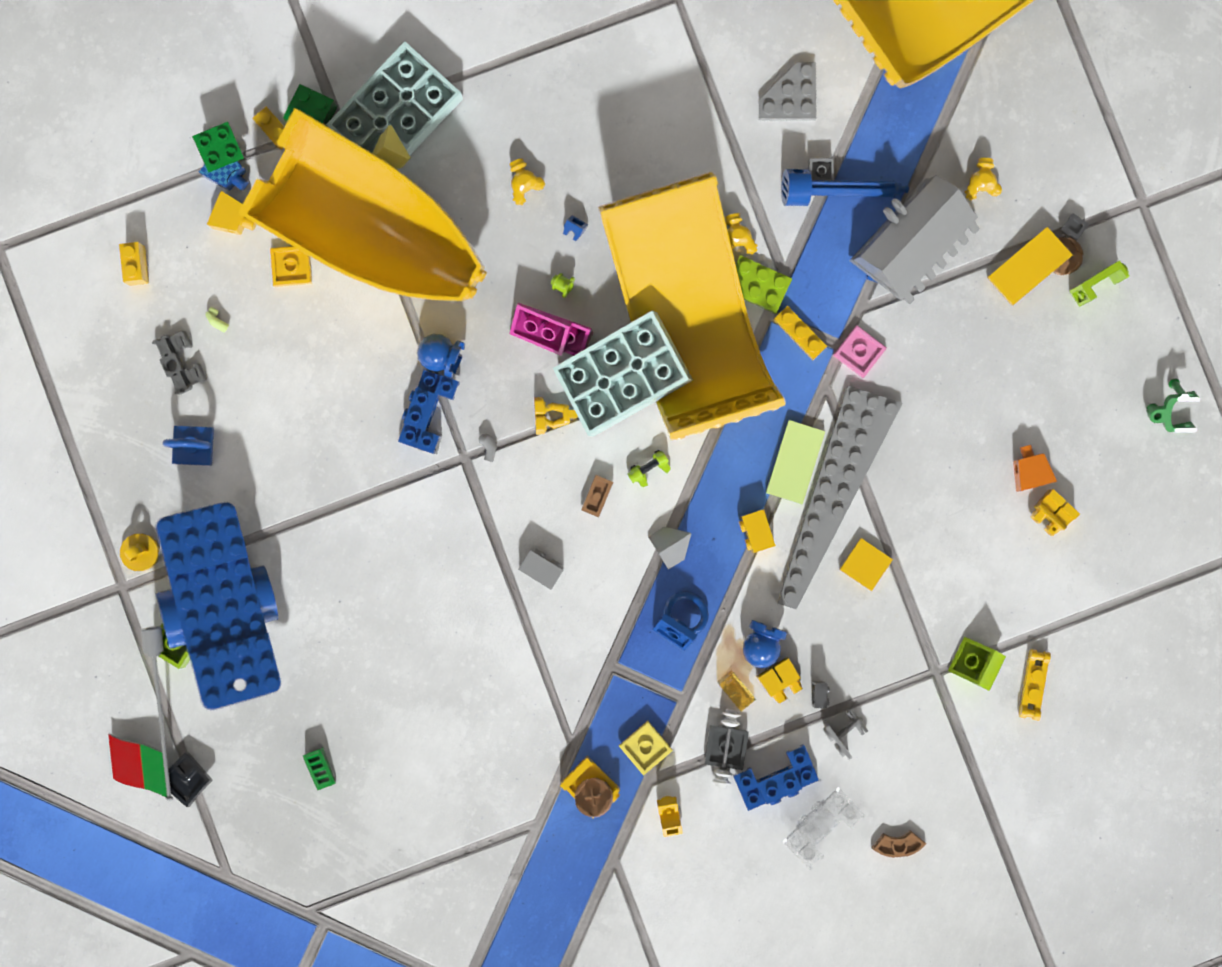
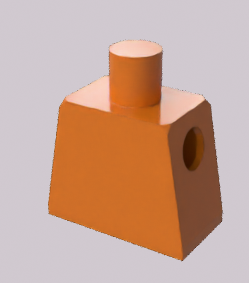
(1032, 470)

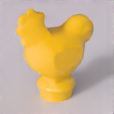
(983, 180)
(523, 181)
(739, 234)

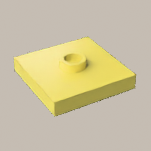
(645, 747)

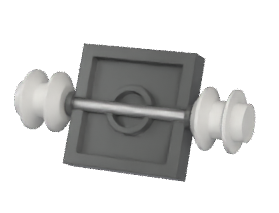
(726, 747)

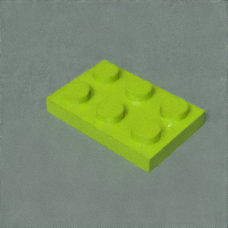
(761, 284)

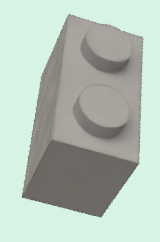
(541, 569)

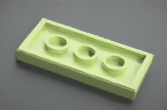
(795, 462)

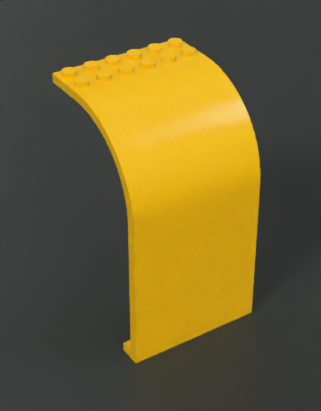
(923, 35)
(680, 263)

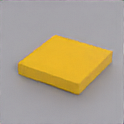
(290, 267)
(866, 564)

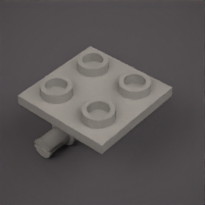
(856, 721)

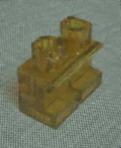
(736, 690)

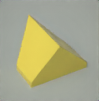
(391, 149)

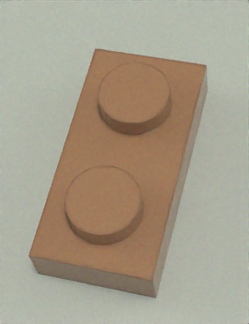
(597, 496)

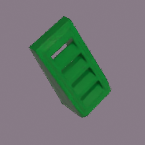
(310, 765)

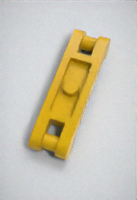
(1034, 684)

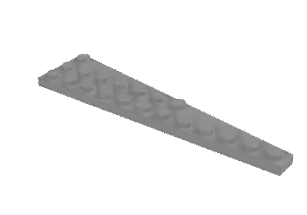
(850, 452)

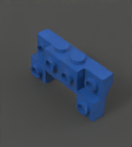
(422, 408)
(779, 783)

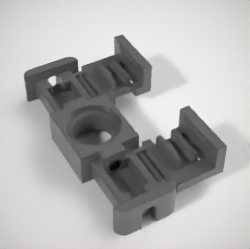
(180, 379)

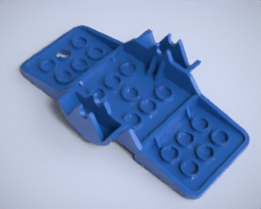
(217, 605)

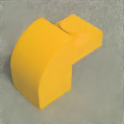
(669, 816)

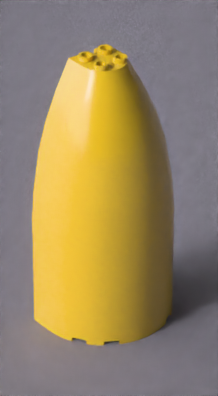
(362, 217)

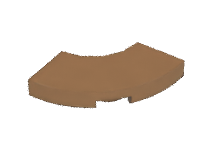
(898, 846)

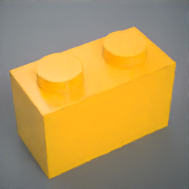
(133, 263)
(757, 531)

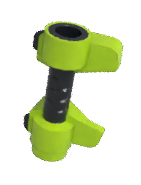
(637, 473)

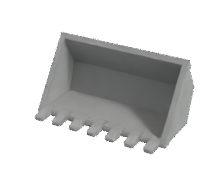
(917, 237)

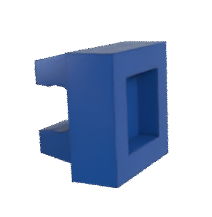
(575, 225)

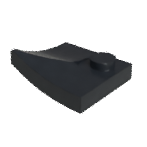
(187, 779)

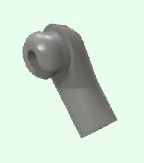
(489, 445)

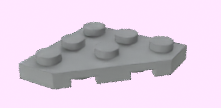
(791, 96)

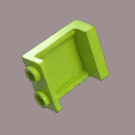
(1084, 293)

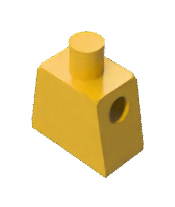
(226, 216)

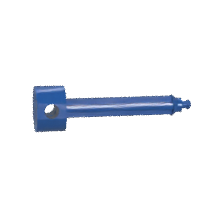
(799, 187)

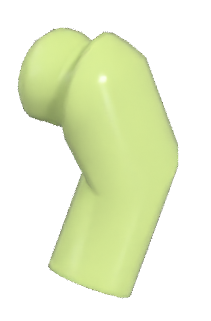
(214, 321)

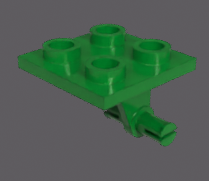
(218, 147)

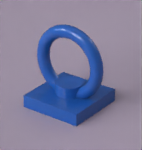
(191, 445)
(676, 630)

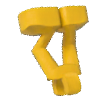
(540, 419)

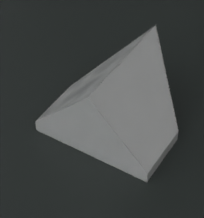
(671, 545)

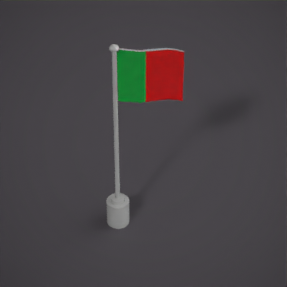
(136, 762)

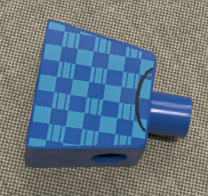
(227, 176)

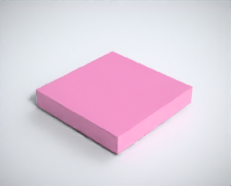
(859, 351)

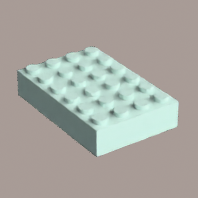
(399, 94)
(622, 373)

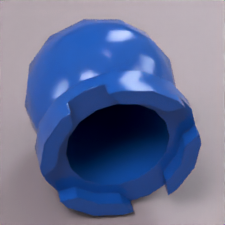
(439, 354)
(762, 645)

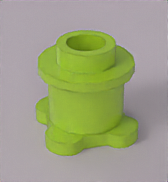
(562, 284)

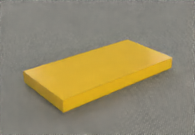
(1029, 266)

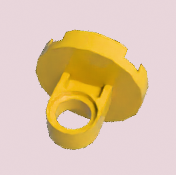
(139, 552)

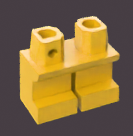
(1055, 510)
(788, 676)

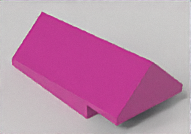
(550, 331)

